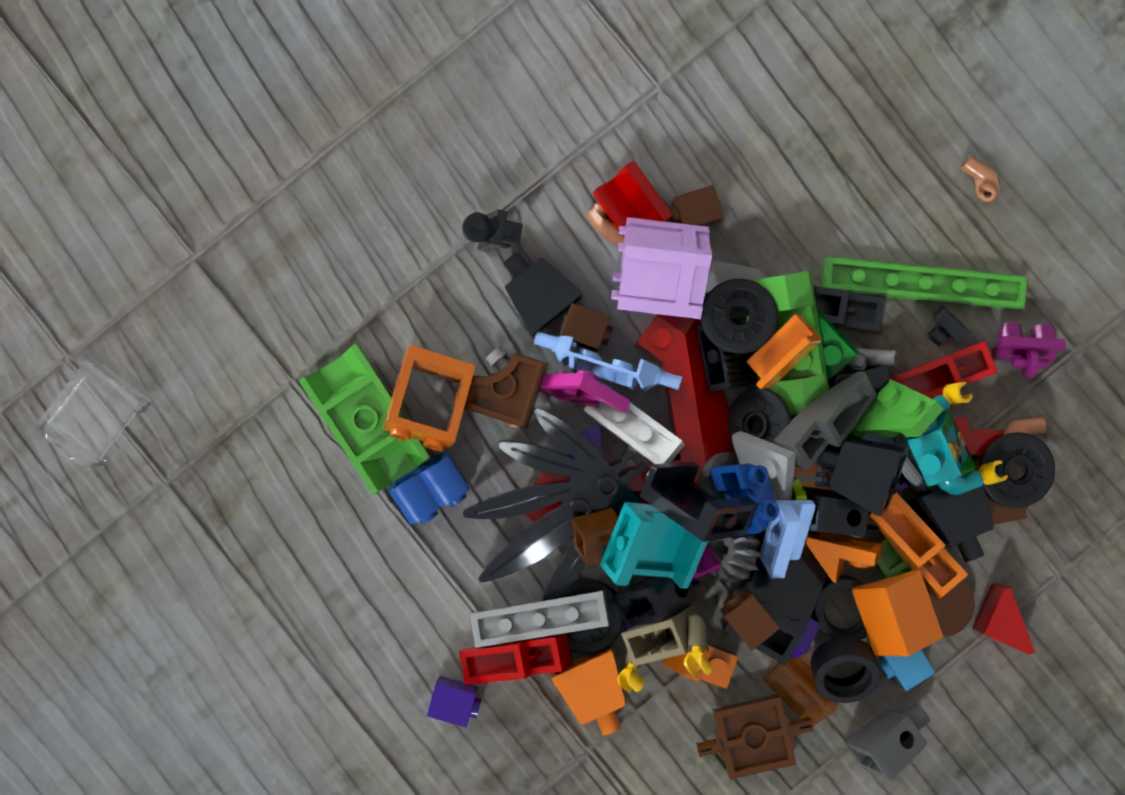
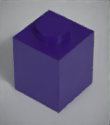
(454, 702)

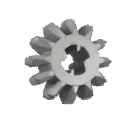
(736, 557)

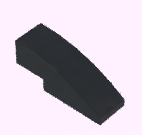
(851, 310)

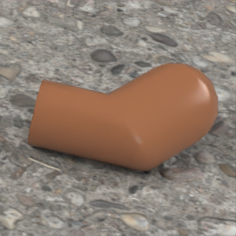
(985, 179)
(605, 228)
(1031, 426)

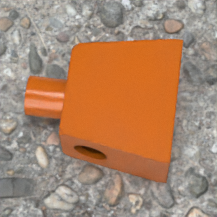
(592, 690)

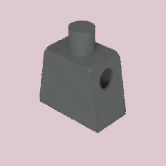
(889, 741)

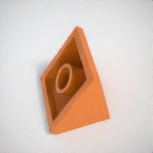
(898, 614)

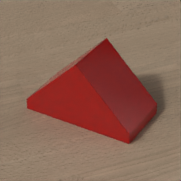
(1002, 619)

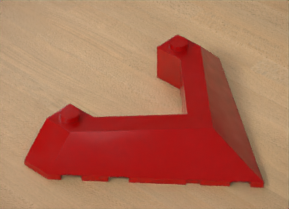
(694, 413)

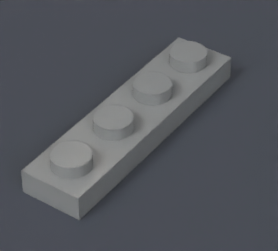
(540, 619)

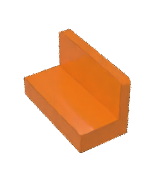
(783, 351)

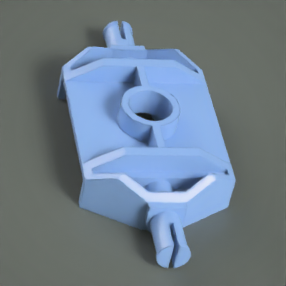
(617, 372)

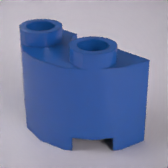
(751, 482)

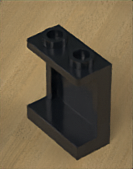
(673, 493)

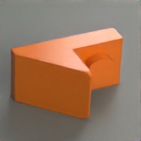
(833, 550)
(722, 662)

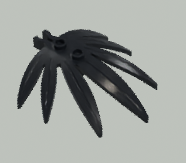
(591, 488)

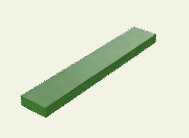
(926, 283)

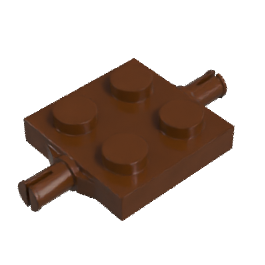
(754, 736)

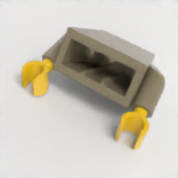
(661, 640)

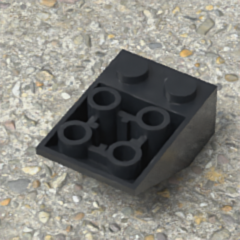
(787, 602)

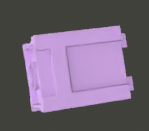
(663, 268)

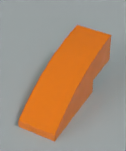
(919, 547)

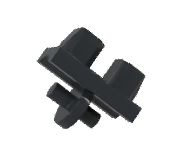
(491, 230)

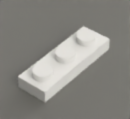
(639, 432)

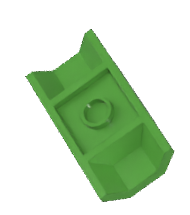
(809, 378)
(355, 409)

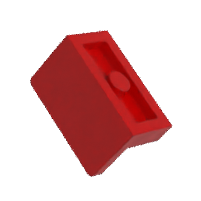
(631, 196)

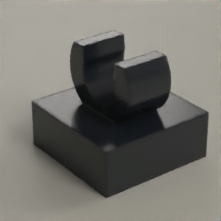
(946, 326)

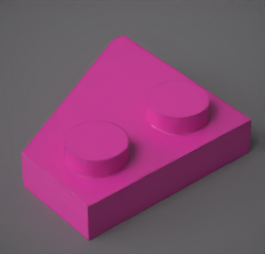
(583, 389)

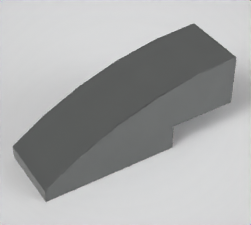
(827, 419)

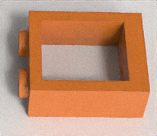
(439, 366)

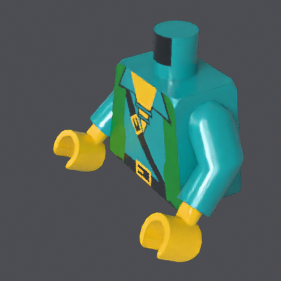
(943, 453)

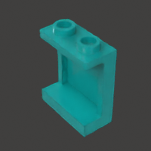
(650, 545)

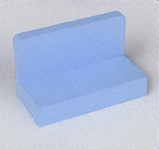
(786, 535)

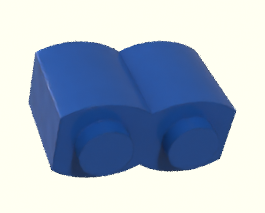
(429, 488)

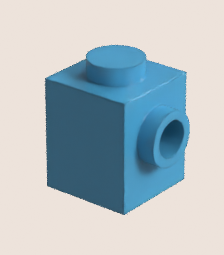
(906, 670)

